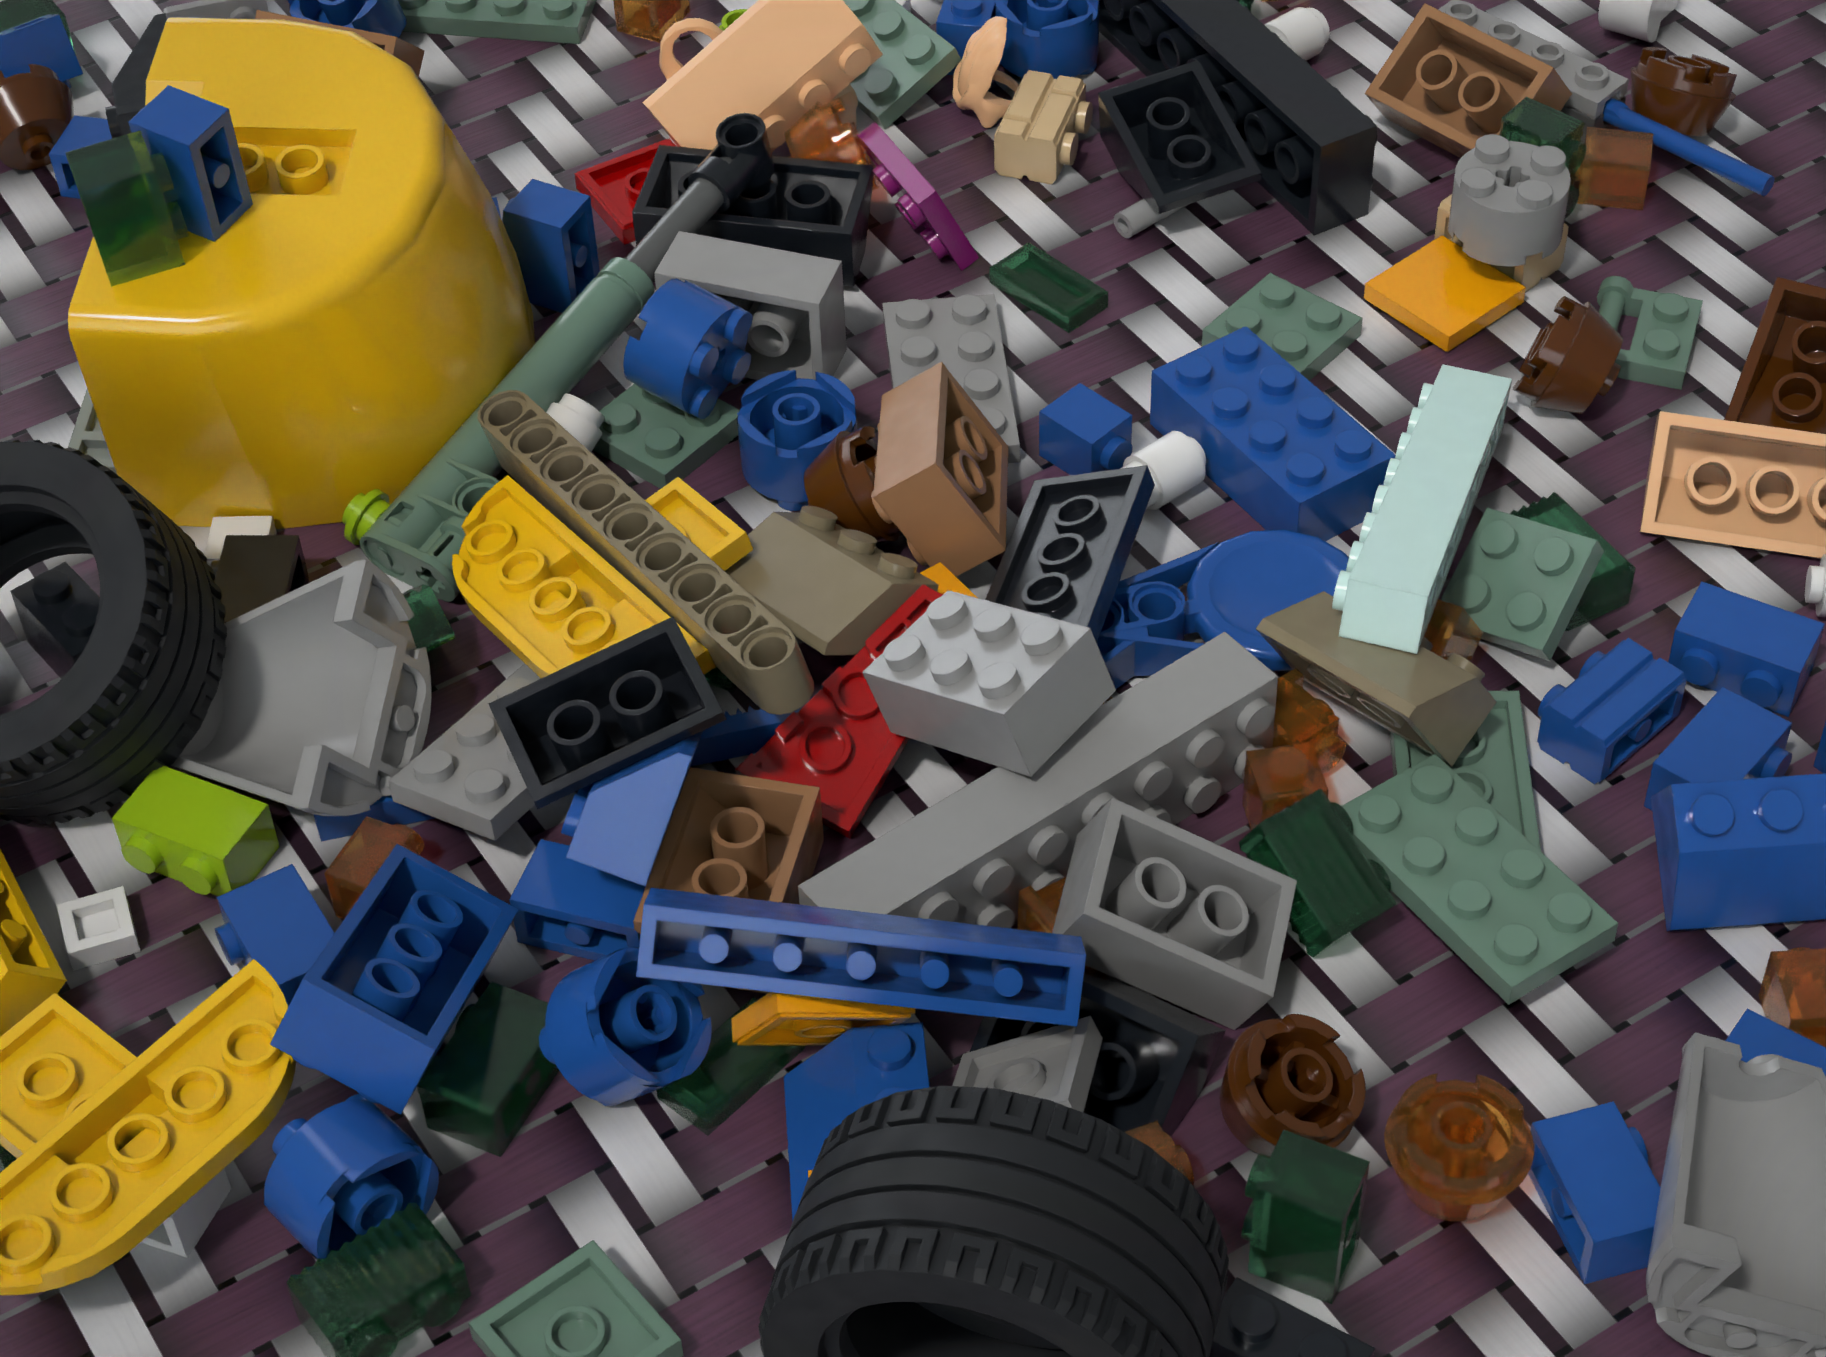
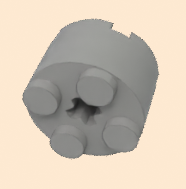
(1509, 200)

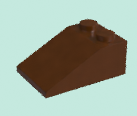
(1786, 363)

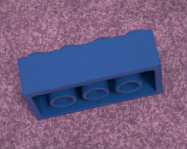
(1270, 436)
(394, 979)

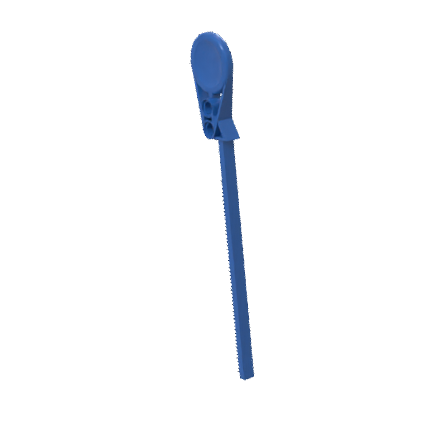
(1144, 631)

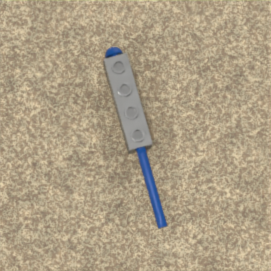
(1600, 98)

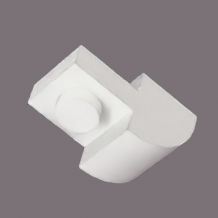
(1635, 17)

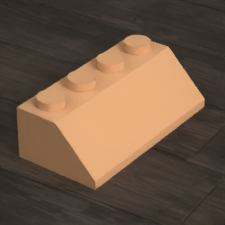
(768, 65)
(1737, 485)

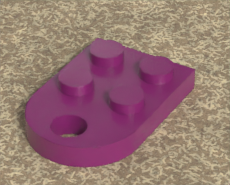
(917, 198)

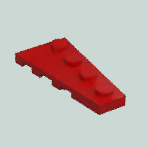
(840, 733)

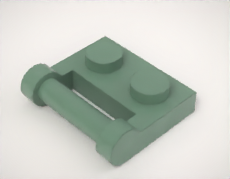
(1662, 332)

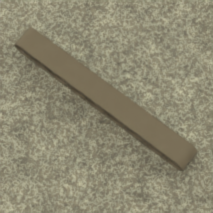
(649, 552)

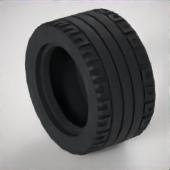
(151, 652)
(993, 1234)

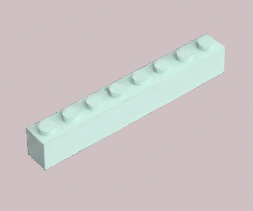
(1421, 510)

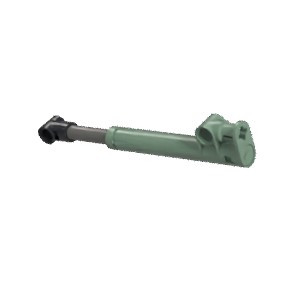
(425, 521)

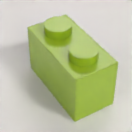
(195, 832)

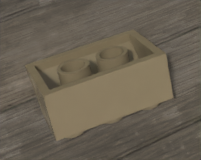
(825, 579)
(1411, 694)

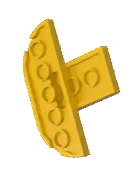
(556, 594)
(124, 1138)

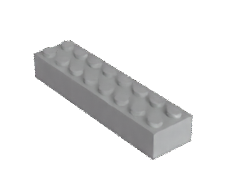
(1157, 747)

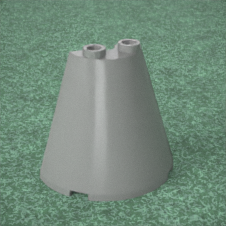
(318, 696)
(1743, 1206)

